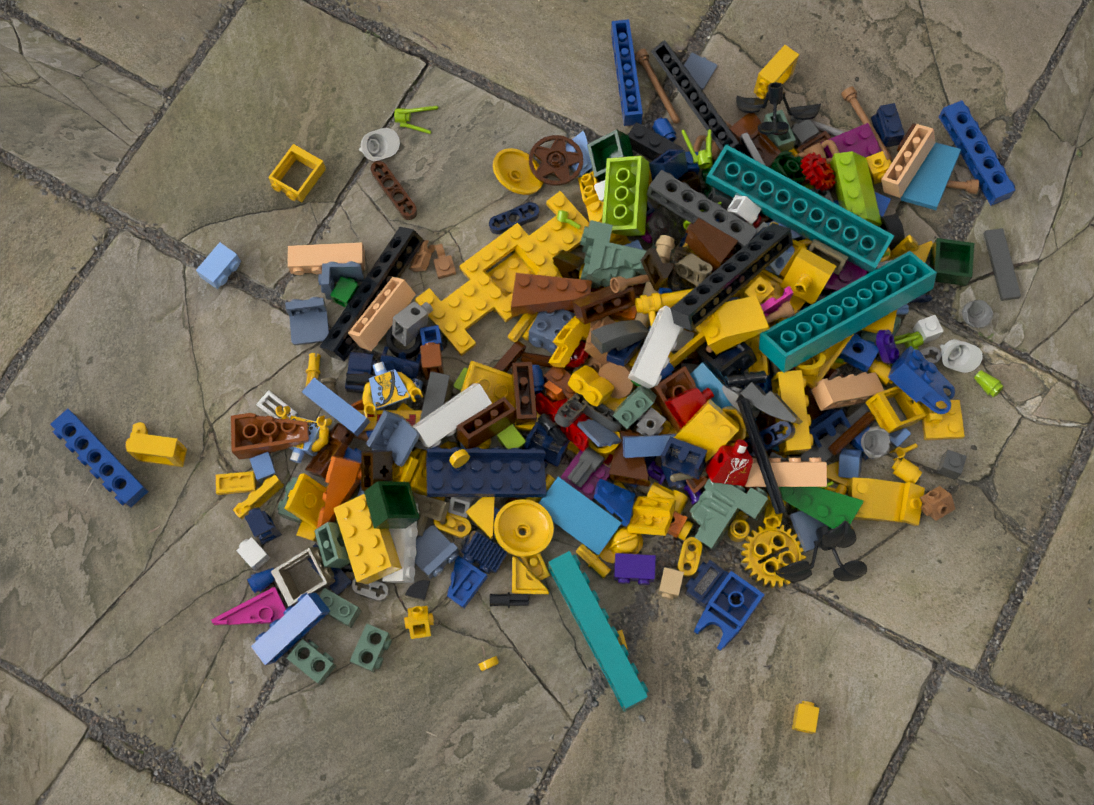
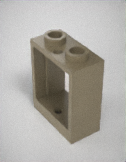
(286, 583)

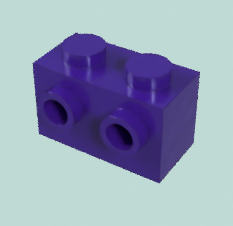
(634, 568)

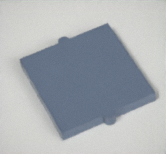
(700, 69)
(598, 434)

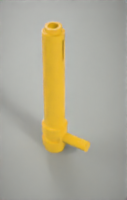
(652, 304)

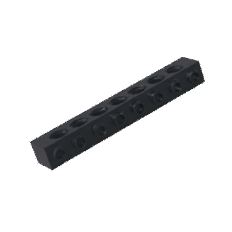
(695, 97)
(390, 264)
(731, 276)

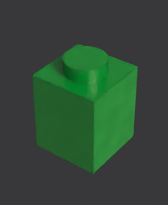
(344, 291)

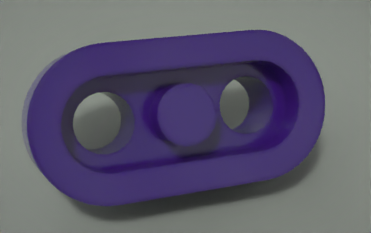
(886, 346)

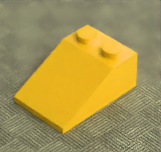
(734, 323)
(708, 429)
(880, 497)

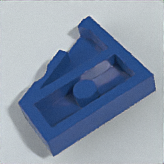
(615, 499)
(465, 582)

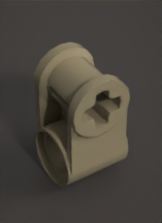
(693, 269)

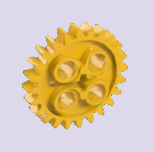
(764, 539)

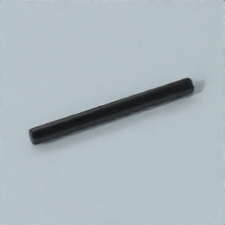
(761, 456)

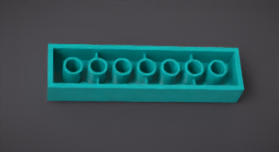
(597, 631)

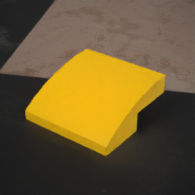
(651, 515)

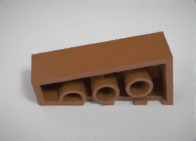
(546, 293)

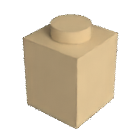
(670, 583)

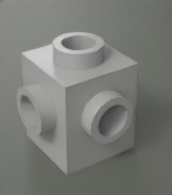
(656, 426)

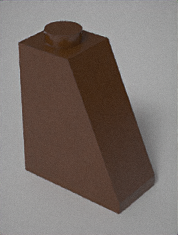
(710, 243)
(628, 469)

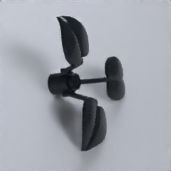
(775, 96)
(828, 539)

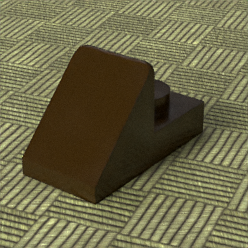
(567, 264)
(655, 269)

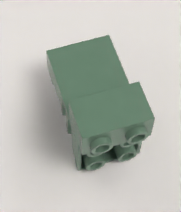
(607, 259)
(721, 505)

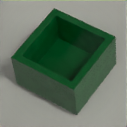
(612, 145)
(952, 261)
(391, 505)

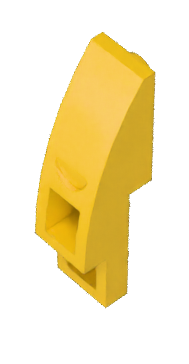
(590, 197)
(567, 341)

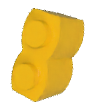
(590, 385)

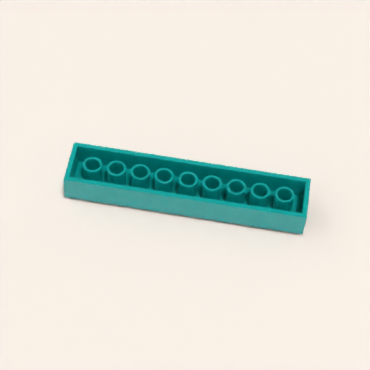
(799, 208)
(846, 311)

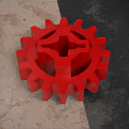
(818, 171)

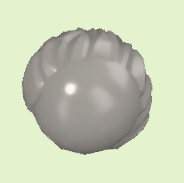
(977, 314)
(875, 442)

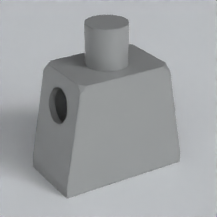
(409, 321)

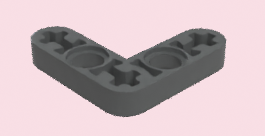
(604, 418)

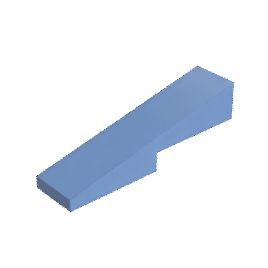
(336, 406)
(644, 445)

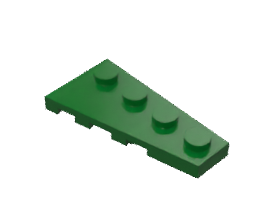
(822, 504)

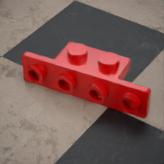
(573, 432)

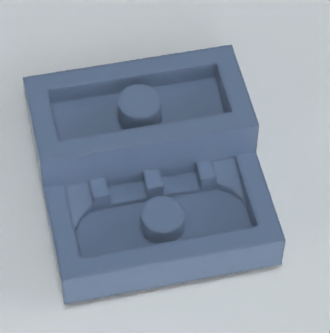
(806, 529)

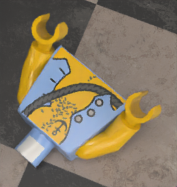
(387, 389)
(317, 434)

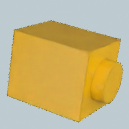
(805, 717)

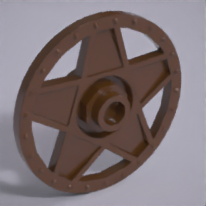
(556, 160)

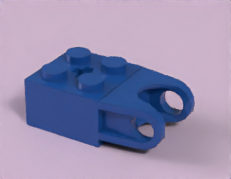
(921, 380)
(726, 615)

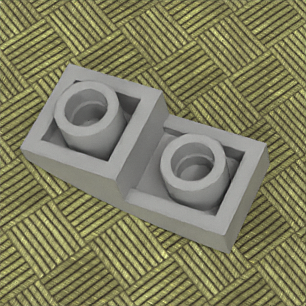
(733, 395)

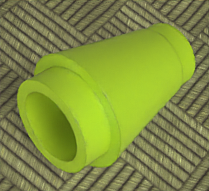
(988, 383)

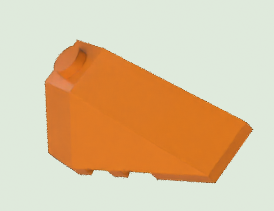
(343, 480)

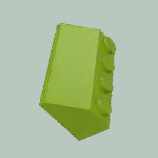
(855, 186)
(626, 195)

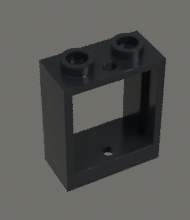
(742, 360)

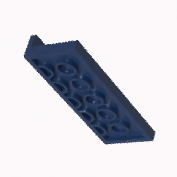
(486, 473)

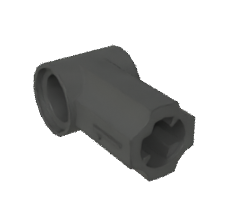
(588, 463)

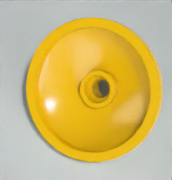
(514, 173)
(523, 516)

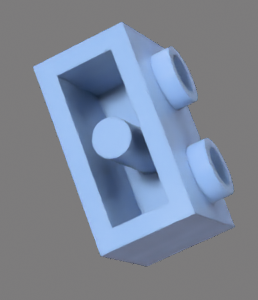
(218, 266)

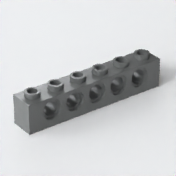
(691, 210)

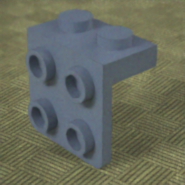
(333, 271)
(308, 320)
(547, 327)
(395, 435)
(434, 552)

